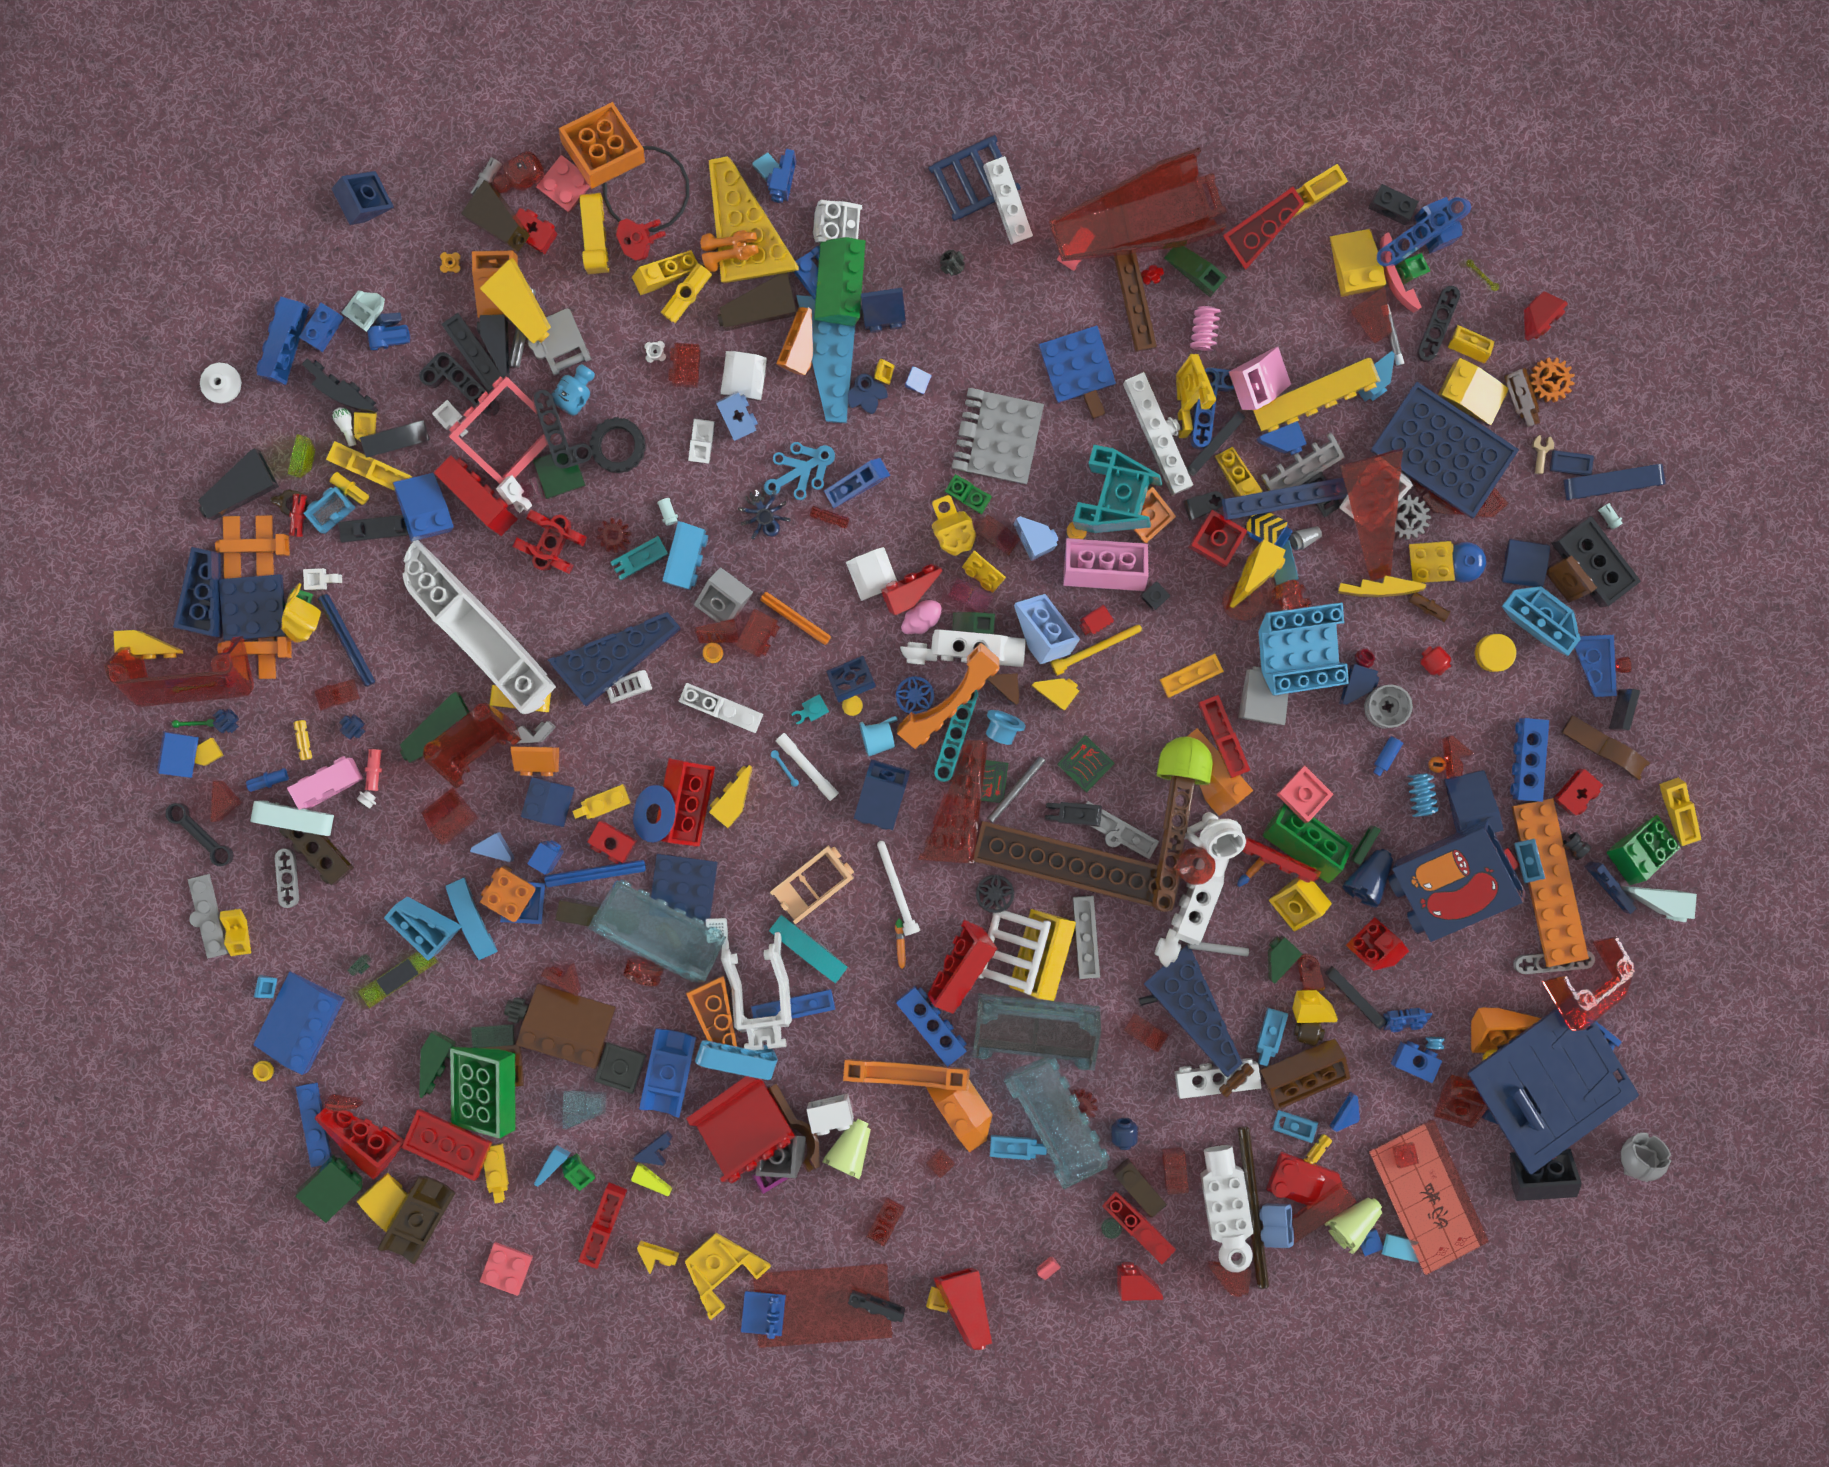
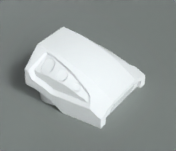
(836, 220)
(744, 374)
(871, 572)

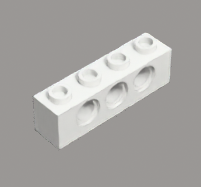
(1007, 200)
(1185, 1075)

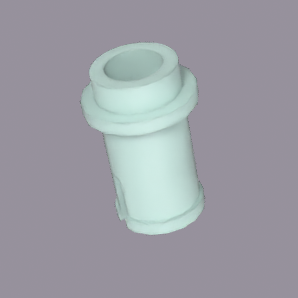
(667, 511)
(1610, 516)

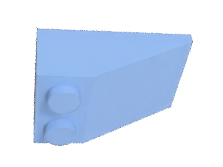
(1045, 629)

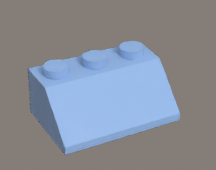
(1035, 537)

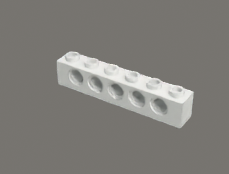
(1157, 434)

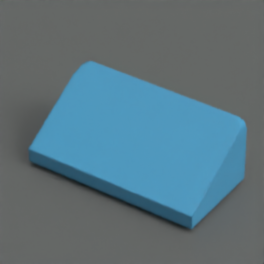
(1288, 571)
(1529, 860)

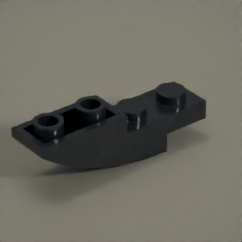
(344, 393)

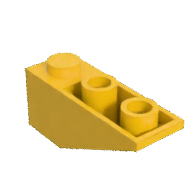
(663, 272)
(1237, 473)
(144, 644)
(732, 802)

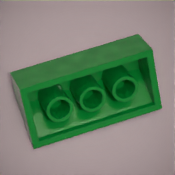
(839, 281)
(1309, 842)

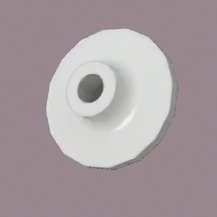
(229, 386)

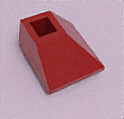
(1541, 314)
(1377, 946)

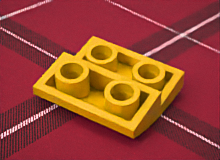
(383, 1200)

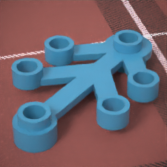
(802, 468)

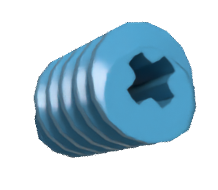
(1423, 794)

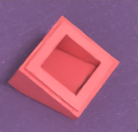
(1048, 1268)

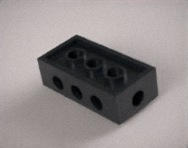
(1608, 557)

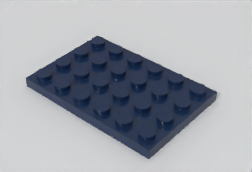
(1446, 449)

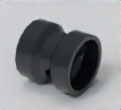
(1576, 846)

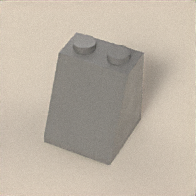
(1259, 703)

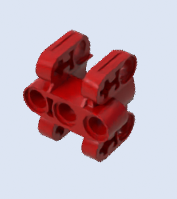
(552, 530)

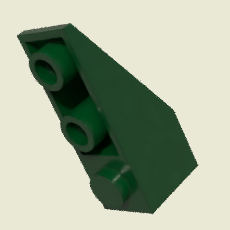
(1196, 269)
(432, 1060)

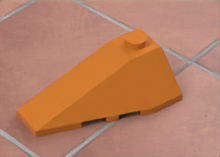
(1222, 791)
(1497, 1027)

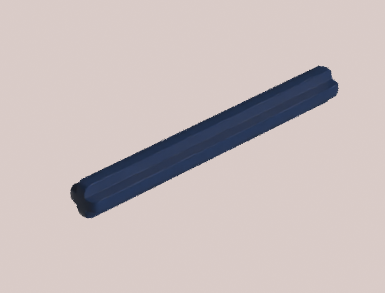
(346, 640)

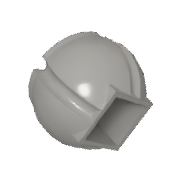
(1645, 1157)

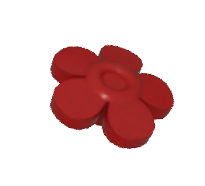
(1152, 274)

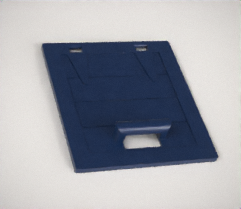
(1567, 1079)

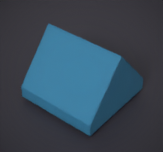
(265, 987)

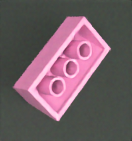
(1106, 564)

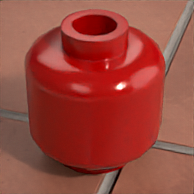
(1435, 660)

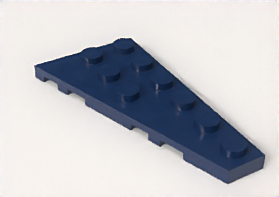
(606, 660)
(1190, 1002)

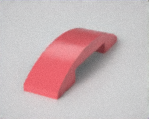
(1394, 282)

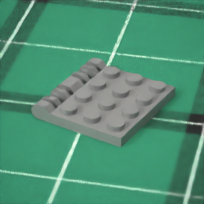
(1002, 436)

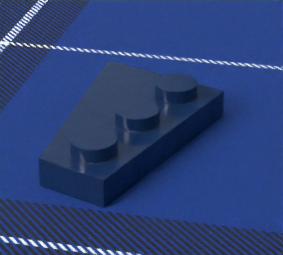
(1611, 886)

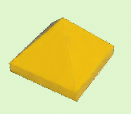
(884, 371)

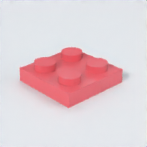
(563, 184)
(1305, 794)
(506, 1268)

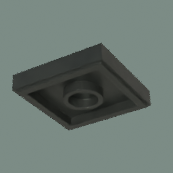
(620, 1067)

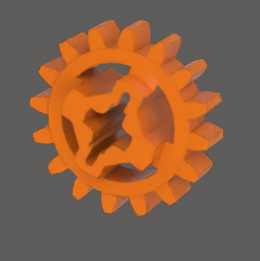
(1550, 370)

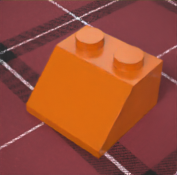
(535, 760)

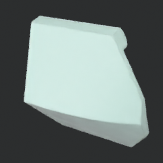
(364, 308)

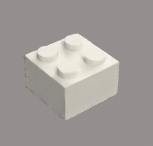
(830, 1114)

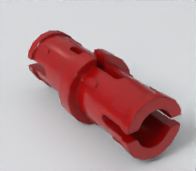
(297, 515)

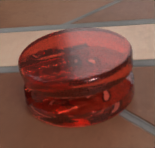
(643, 971)

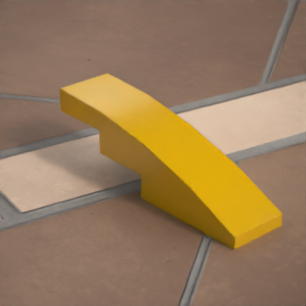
(366, 467)
(1390, 587)

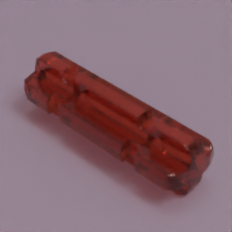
(829, 517)

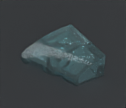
(582, 1106)

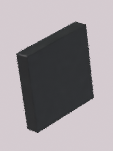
(1624, 709)

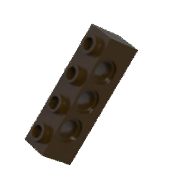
(340, 865)

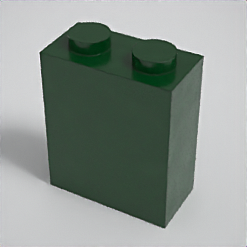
(329, 1188)

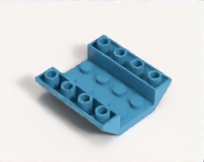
(1302, 649)

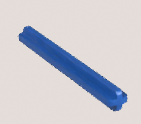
(595, 873)

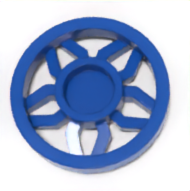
(914, 695)

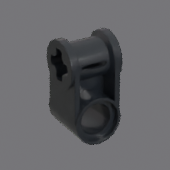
(1200, 505)

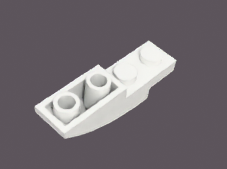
(721, 707)

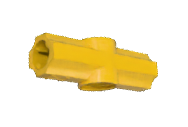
(695, 282)

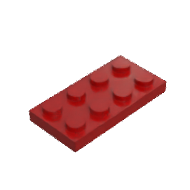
(1286, 863)
(447, 1144)

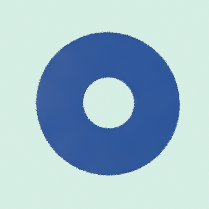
(654, 795)

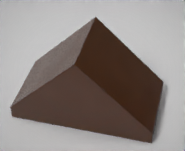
(1007, 685)

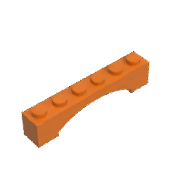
(917, 727)
(906, 1074)

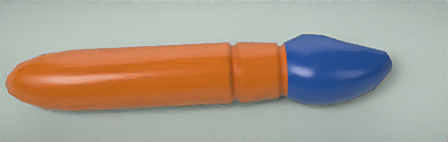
(1245, 878)

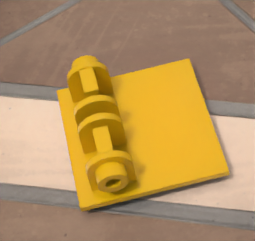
(1432, 562)
(983, 571)

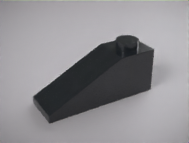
(495, 335)

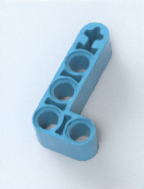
(737, 1060)

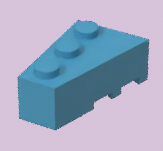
(422, 926)

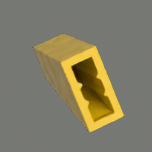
(515, 299)

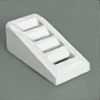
(644, 683)

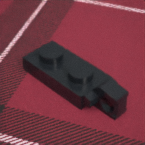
(877, 1306)

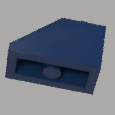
(1361, 682)

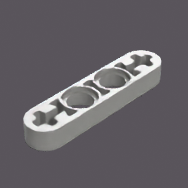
(1529, 969)

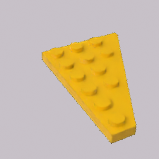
(737, 211)

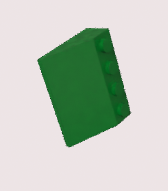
(483, 1090)

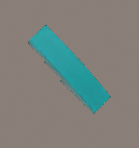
(809, 949)

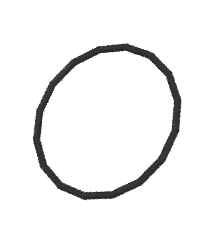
(684, 203)

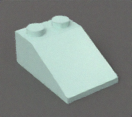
(1672, 903)

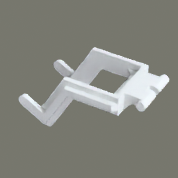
(766, 1028)

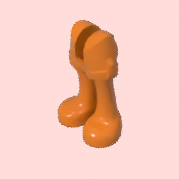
(739, 250)

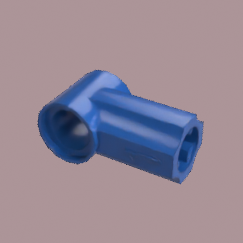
(387, 336)

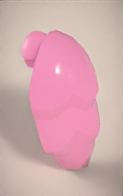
(921, 617)

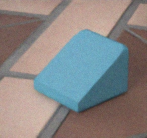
(765, 165)

